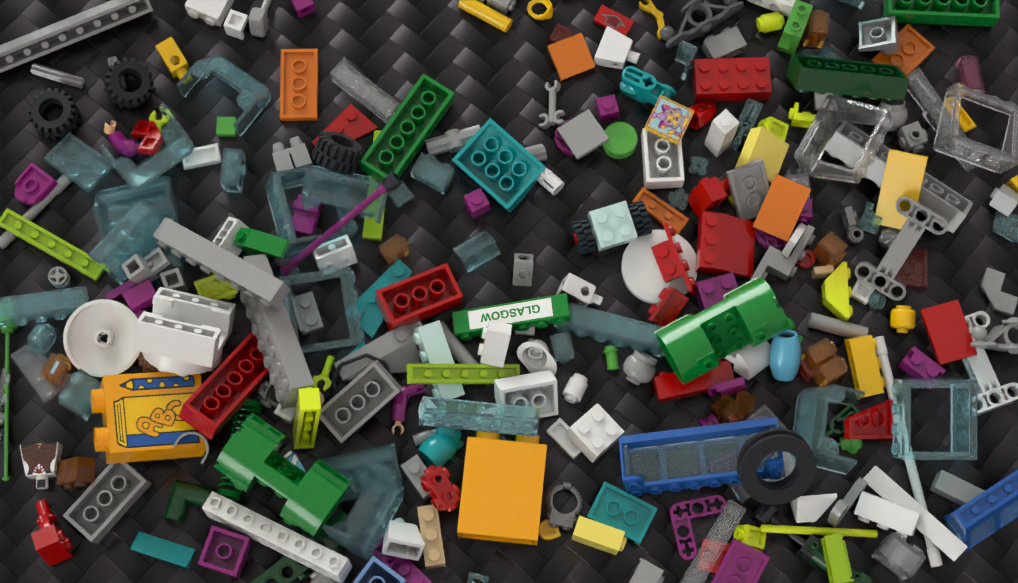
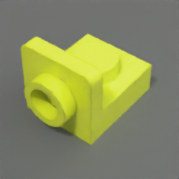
(801, 119)
(775, 126)
(750, 535)

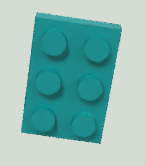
(622, 512)

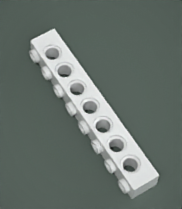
(277, 537)

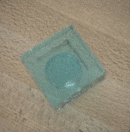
(400, 195)

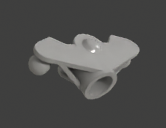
(998, 337)

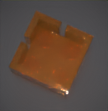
(825, 362)

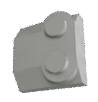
(879, 35)

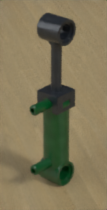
(810, 548)

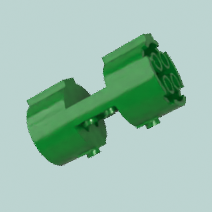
(743, 318)
(254, 457)

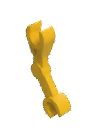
(650, 8)

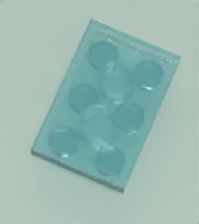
(78, 162)

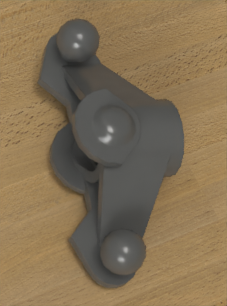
(700, 10)

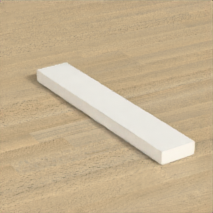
(927, 524)

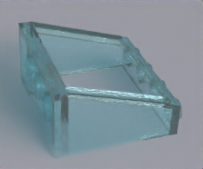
(281, 215)
(350, 298)
(962, 418)

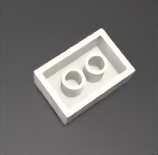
(661, 162)

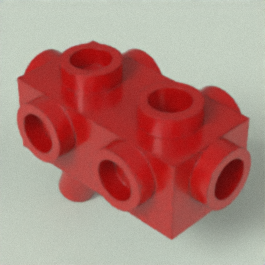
(443, 494)

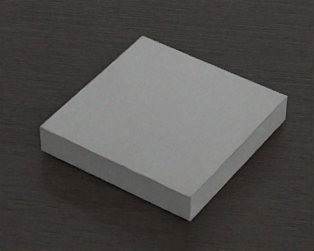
(583, 134)

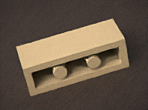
(431, 536)

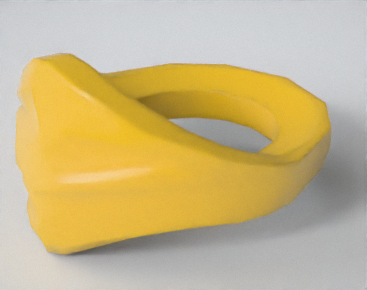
(547, 15)

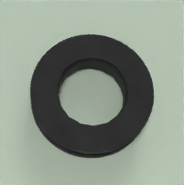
(783, 490)

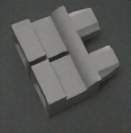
(298, 152)

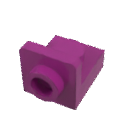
(806, 213)

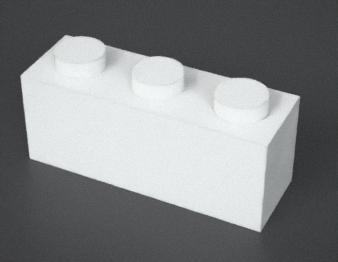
(887, 514)

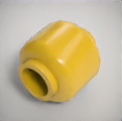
(902, 318)

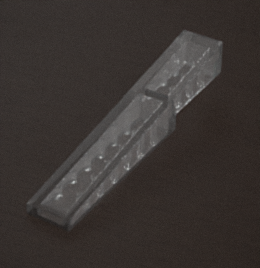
(930, 103)

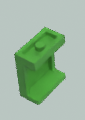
(794, 27)

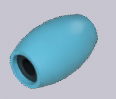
(785, 355)

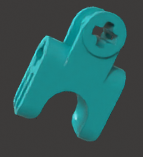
(643, 86)

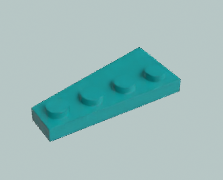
(370, 313)

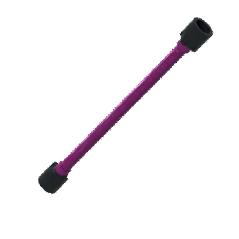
(388, 184)

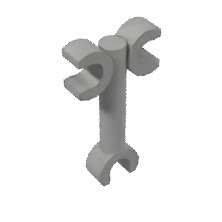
(554, 115)

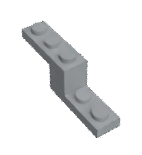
(780, 265)

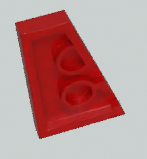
(351, 123)
(870, 423)

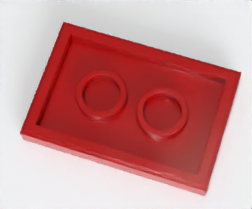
(948, 332)

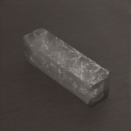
(364, 91)

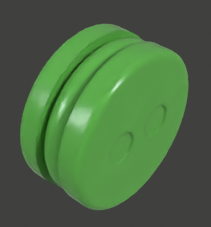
(621, 140)

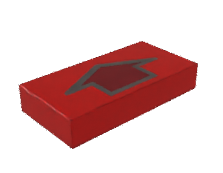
(613, 19)

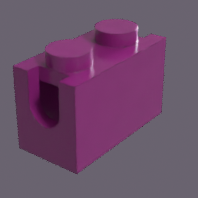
(920, 365)

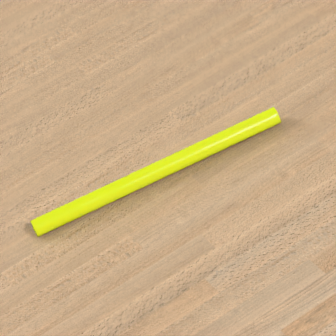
(818, 530)

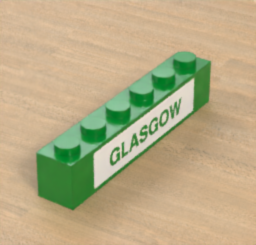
(520, 314)

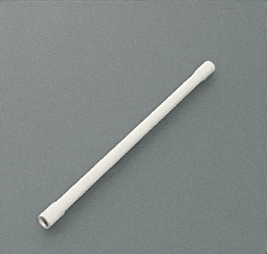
(881, 352)

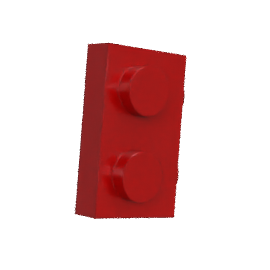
(668, 306)

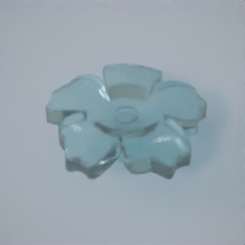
(678, 199)

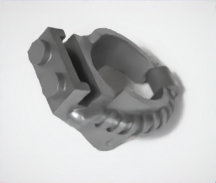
(558, 519)

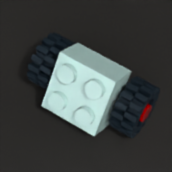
(611, 226)

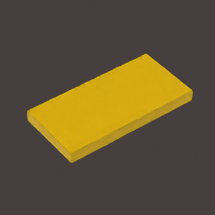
(901, 177)

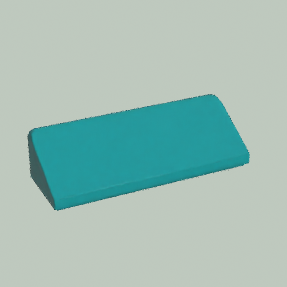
(163, 549)

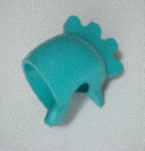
(441, 446)

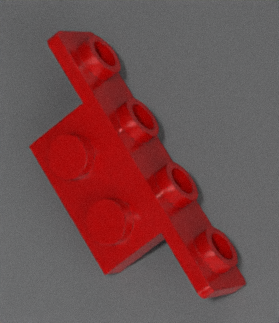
(670, 260)

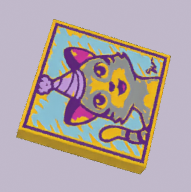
(669, 120)

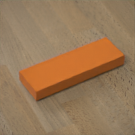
(661, 210)

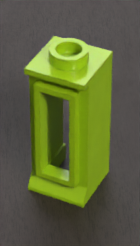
(836, 558)

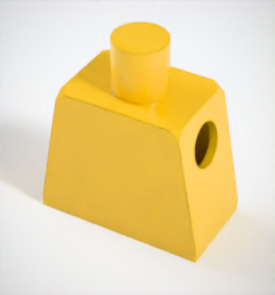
(171, 55)

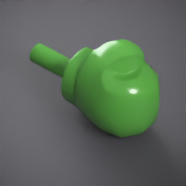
(850, 445)

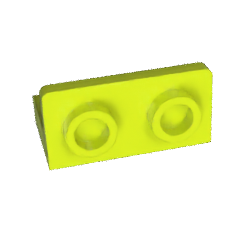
(214, 288)

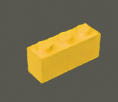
(865, 365)

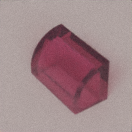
(970, 72)

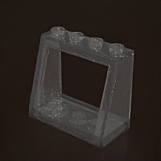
(830, 115)
(951, 144)

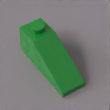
(258, 242)

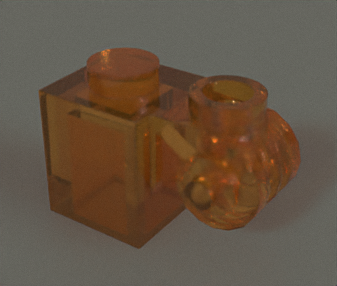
(732, 410)

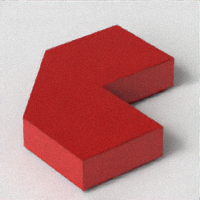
(151, 137)

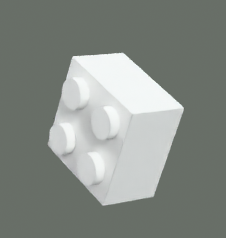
(594, 432)

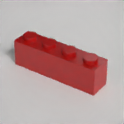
(669, 387)

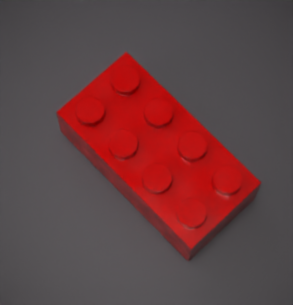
(731, 79)
(418, 297)

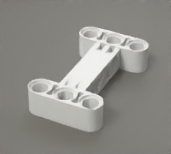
(980, 369)

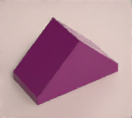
(140, 296)

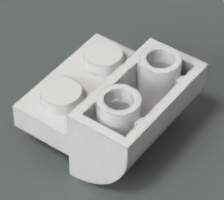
(750, 360)

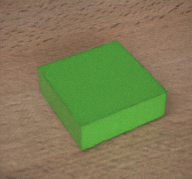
(225, 127)

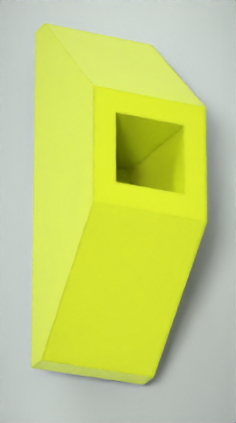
(837, 292)

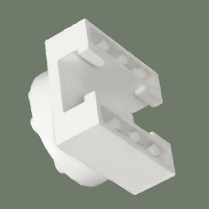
(184, 332)

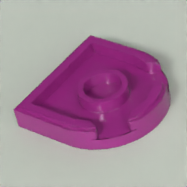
(33, 185)
(729, 387)

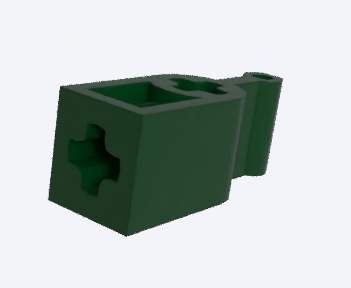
(839, 419)

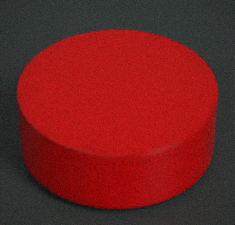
(808, 260)

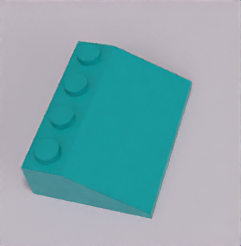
(499, 165)

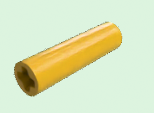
(486, 14)

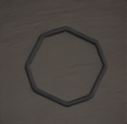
(353, 360)

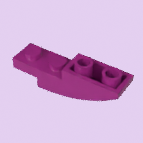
(401, 566)

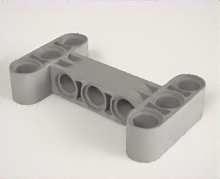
(900, 248)

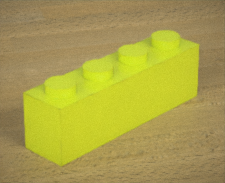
(306, 418)

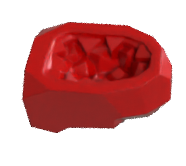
(702, 114)

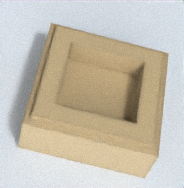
(822, 272)

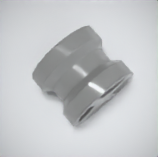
(56, 274)

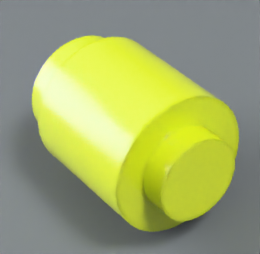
(770, 22)

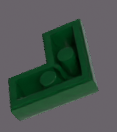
(182, 495)

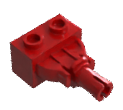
(708, 194)
(49, 540)

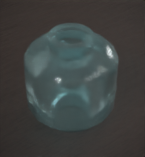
(41, 338)

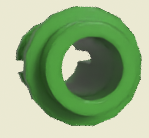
(611, 357)

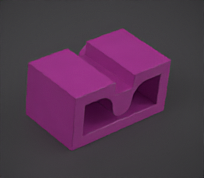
(304, 220)

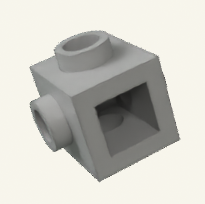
(912, 137)

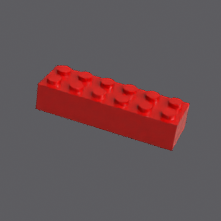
(226, 389)

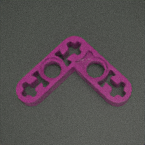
(684, 521)

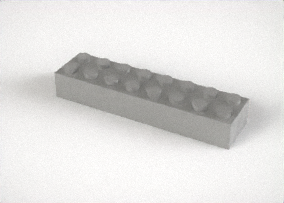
(848, 145)
(277, 343)

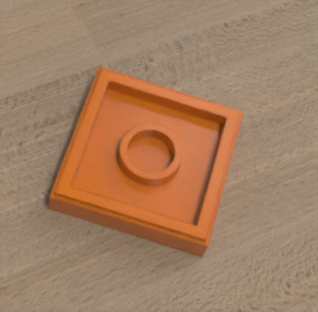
(571, 56)

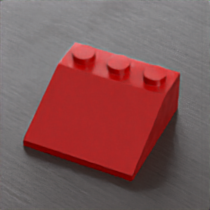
(725, 245)

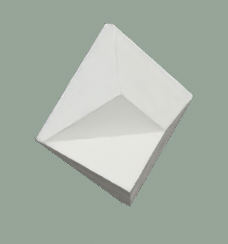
(811, 507)

